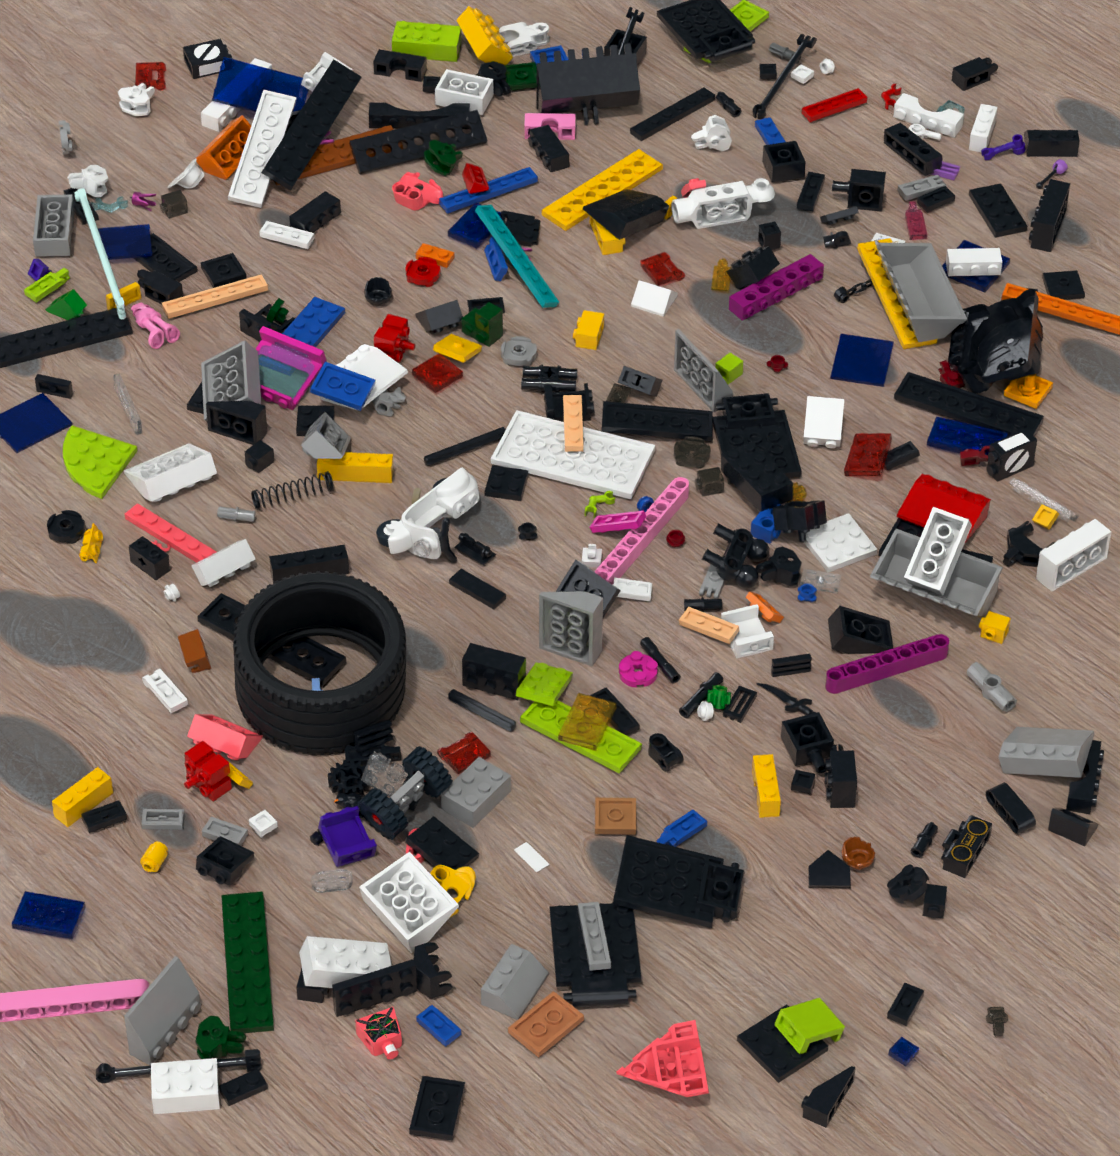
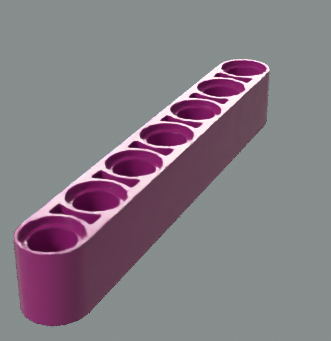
(887, 663)

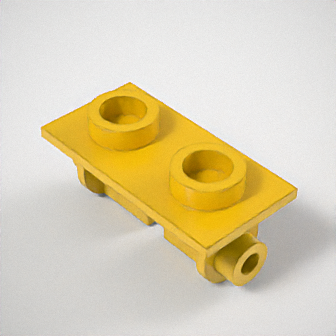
(91, 544)

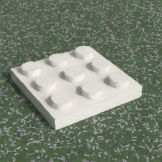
(839, 543)

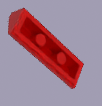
(474, 178)

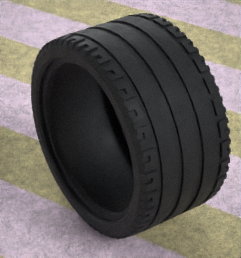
(318, 607)

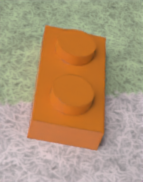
(442, 256)
(769, 612)

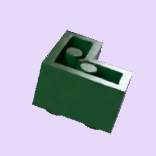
(484, 324)

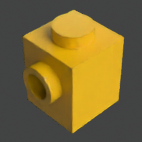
(994, 627)

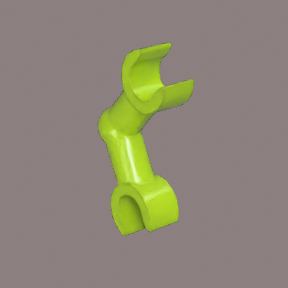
(591, 507)

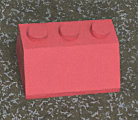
(223, 736)

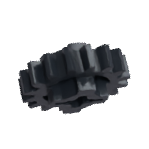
(348, 778)

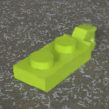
(47, 285)

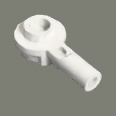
(920, 131)

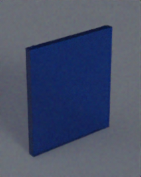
(126, 241)

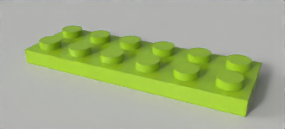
(749, 16)
(613, 750)

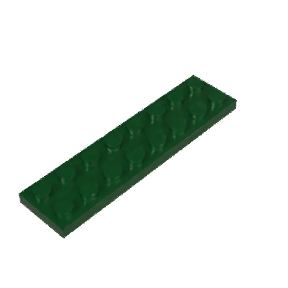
(247, 962)

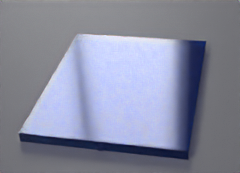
(862, 360)
(31, 422)

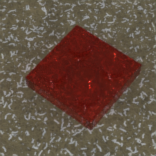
(437, 373)

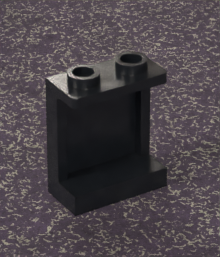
(554, 403)

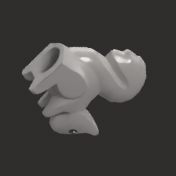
(388, 400)

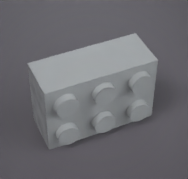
(476, 792)

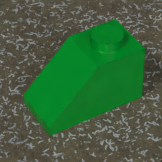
(67, 305)

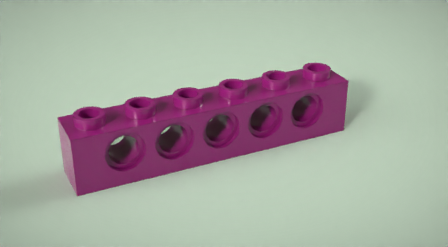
(776, 287)

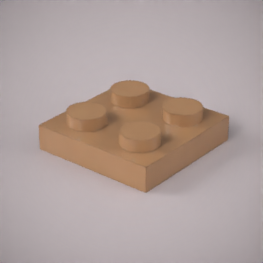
(615, 816)

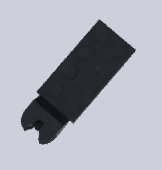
(393, 982)

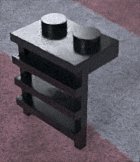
(252, 323)

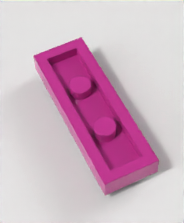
(618, 521)

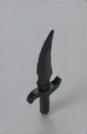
(795, 705)

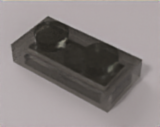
(619, 393)

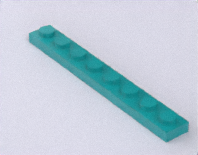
(517, 256)

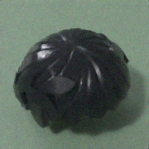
(377, 291)

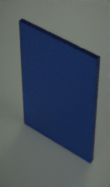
(243, 85)

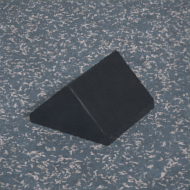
(1071, 826)

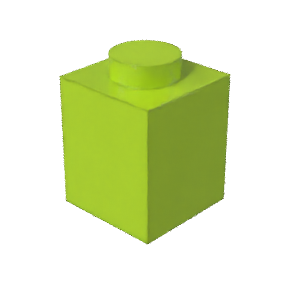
(730, 367)

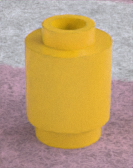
(154, 857)

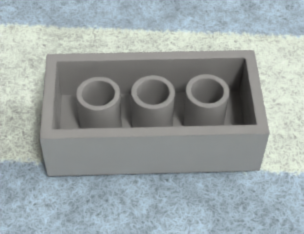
(53, 225)

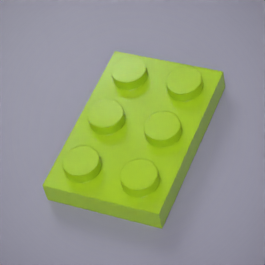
(544, 684)

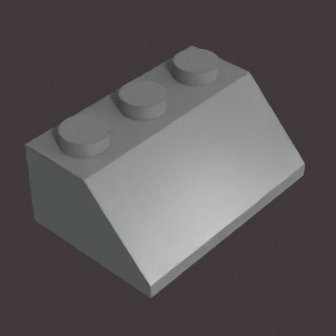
(513, 982)

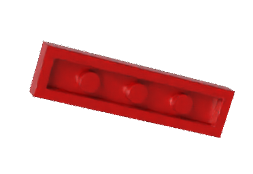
(834, 105)

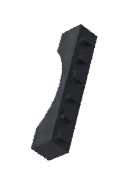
(385, 114)

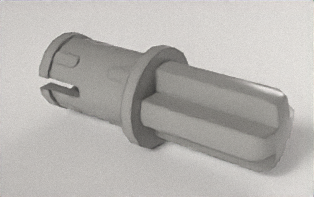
(236, 514)

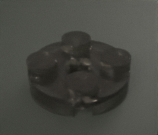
(698, 458)

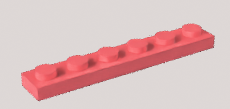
(168, 533)

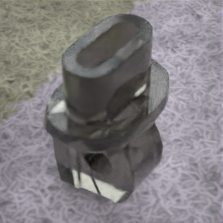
(997, 1017)

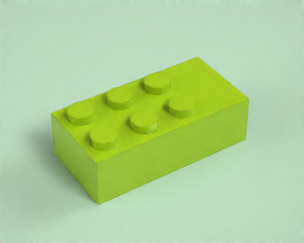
(427, 40)

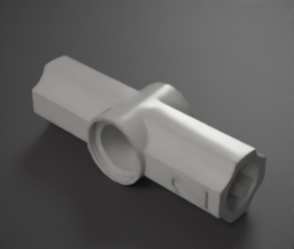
(991, 687)

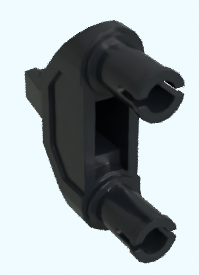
(1021, 548)

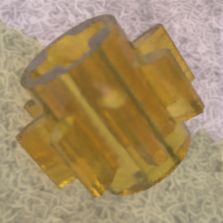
(799, 492)

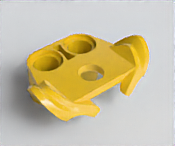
(460, 880)

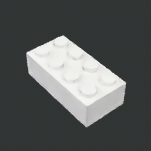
(938, 551)
(1073, 555)
(336, 960)

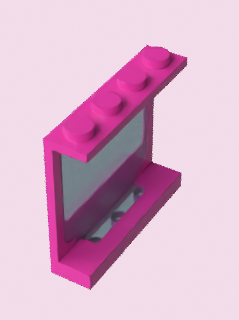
(286, 367)

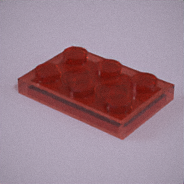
(868, 454)

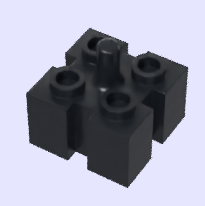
(800, 517)

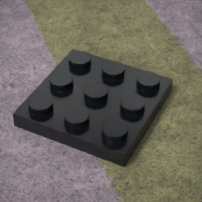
(774, 1051)

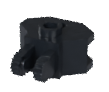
(497, 74)
(780, 568)

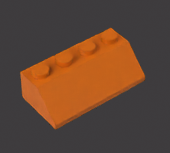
(225, 150)

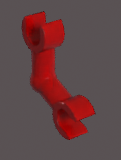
(886, 95)

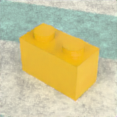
(589, 330)

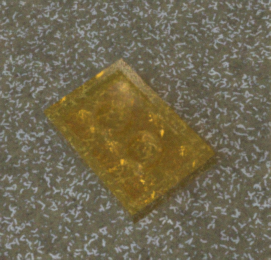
(587, 721)

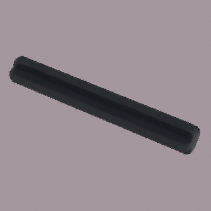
(482, 710)

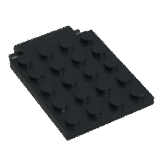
(707, 29)
(754, 420)
(677, 883)
(571, 965)

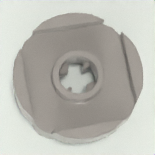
(67, 144)
(523, 358)

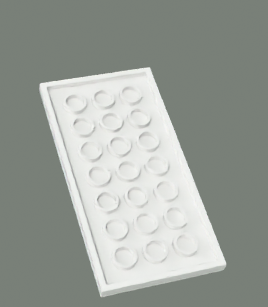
(603, 465)

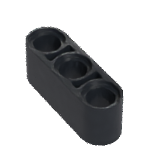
(1010, 808)

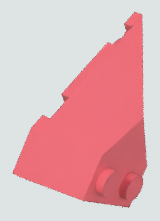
(672, 1062)

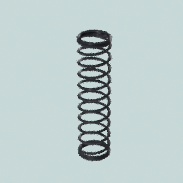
(329, 482)

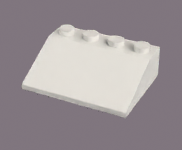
(373, 364)
(171, 472)
(408, 901)

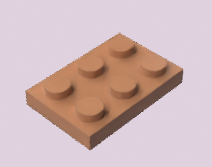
(546, 1024)

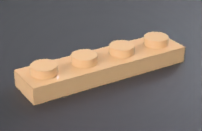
(573, 423)

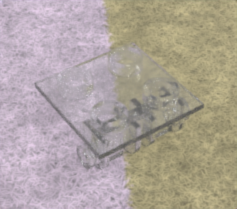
(382, 775)

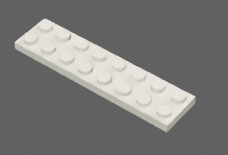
(264, 137)

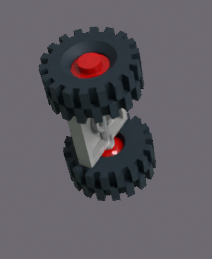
(388, 813)

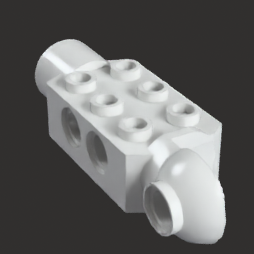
(721, 203)

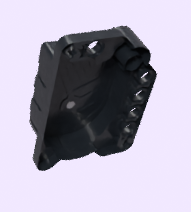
(1005, 352)

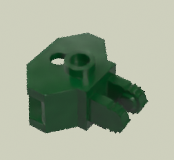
(443, 157)
(217, 1040)

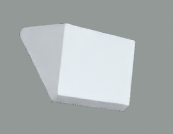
(653, 298)

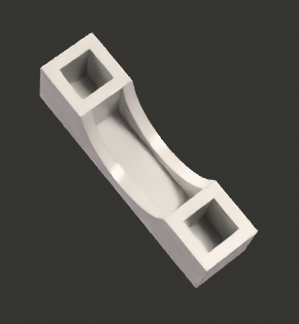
(944, 122)

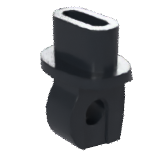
(837, 240)

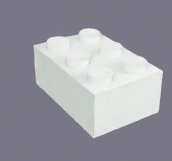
(464, 88)
(185, 1086)

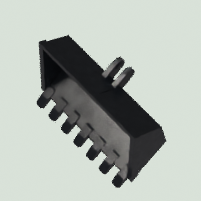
(587, 82)

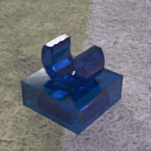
(903, 1051)

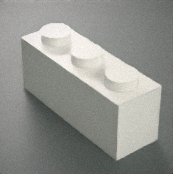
(983, 127)
(974, 262)
(224, 563)

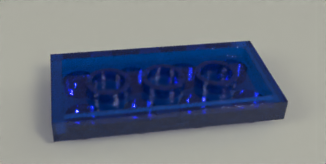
(959, 436)

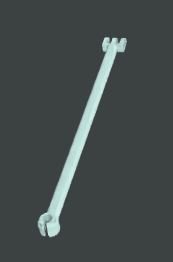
(80, 196)

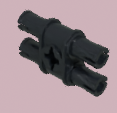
(549, 375)

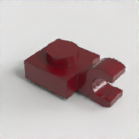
(950, 377)
(973, 457)

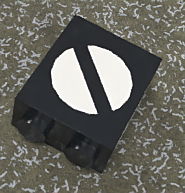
(205, 57)
(1011, 455)

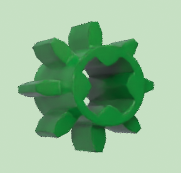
(719, 696)

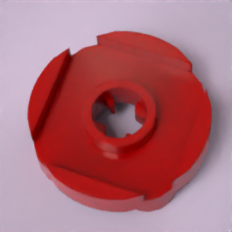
(415, 275)

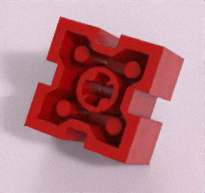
(393, 337)
(207, 771)

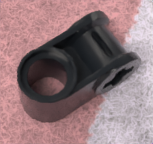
(664, 752)

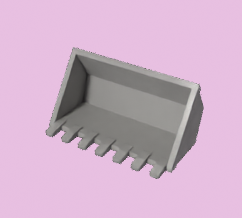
(922, 288)

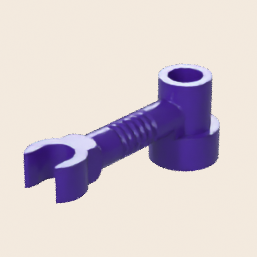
(1017, 146)

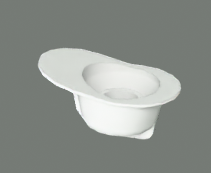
(189, 177)

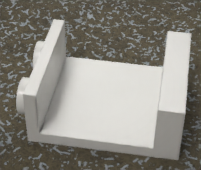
(751, 635)

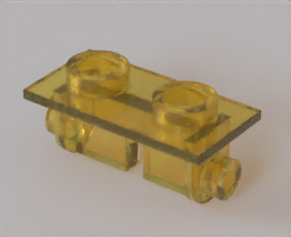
(720, 277)

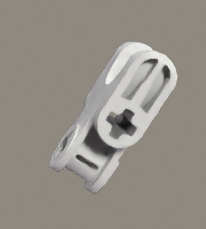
(525, 38)

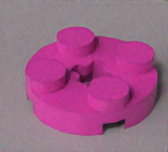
(638, 661)

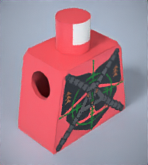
(380, 1033)

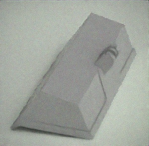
(970, 585)

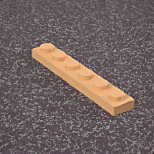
(214, 296)

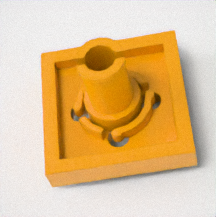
(1032, 387)

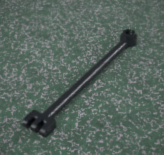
(633, 18)
(761, 108)
(106, 1073)

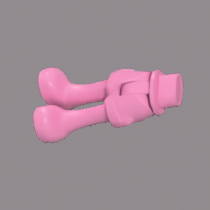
(147, 318)

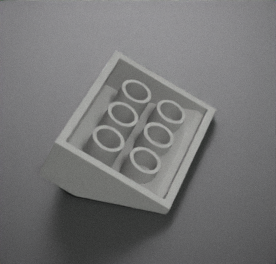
(699, 372)
(231, 376)
(571, 625)
(1046, 751)
(161, 1012)

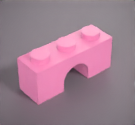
(560, 123)

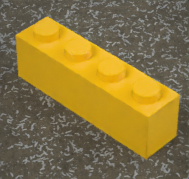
(358, 467)

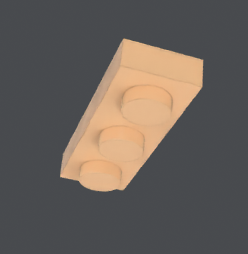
(709, 625)

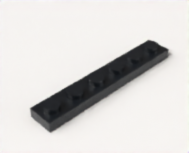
(672, 114)

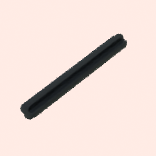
(464, 447)

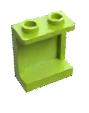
(808, 1023)

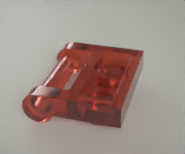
(144, 74)
(658, 272)
(463, 758)

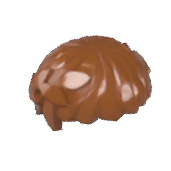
(857, 853)

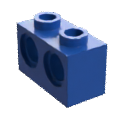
(763, 526)

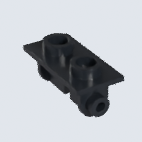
(474, 549)

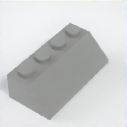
(325, 439)

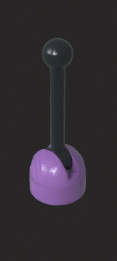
(1058, 167)

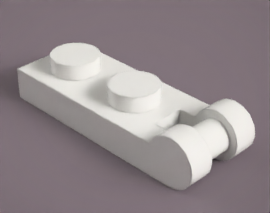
(165, 690)

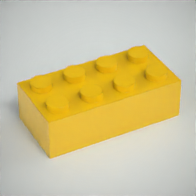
(484, 36)

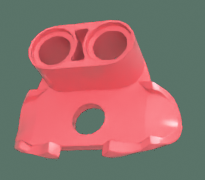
(411, 197)

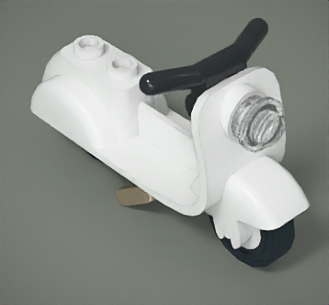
(447, 499)

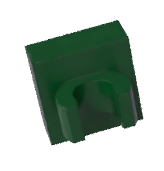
(277, 311)

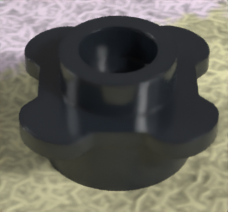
(527, 531)

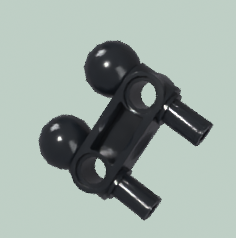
(739, 546)

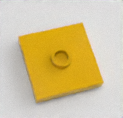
(457, 348)

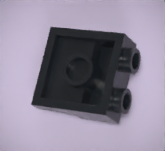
(223, 861)

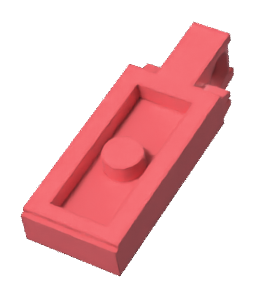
(693, 184)

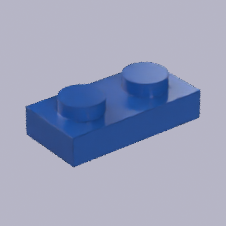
(438, 1025)

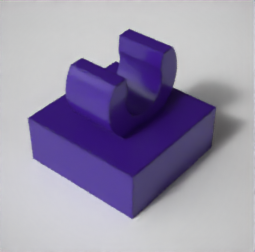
(38, 269)

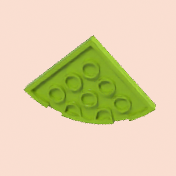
(95, 459)

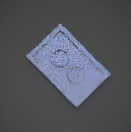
(470, 228)
(48, 915)

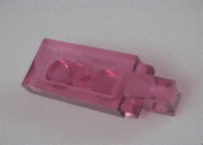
(915, 222)

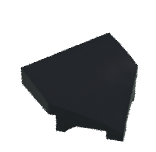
(829, 872)

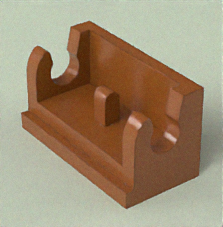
(194, 651)

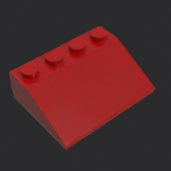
(931, 492)

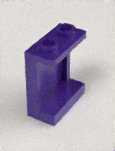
(346, 836)

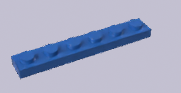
(496, 187)

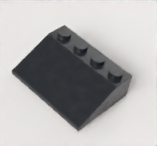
(628, 212)

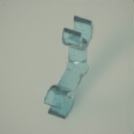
(120, 203)

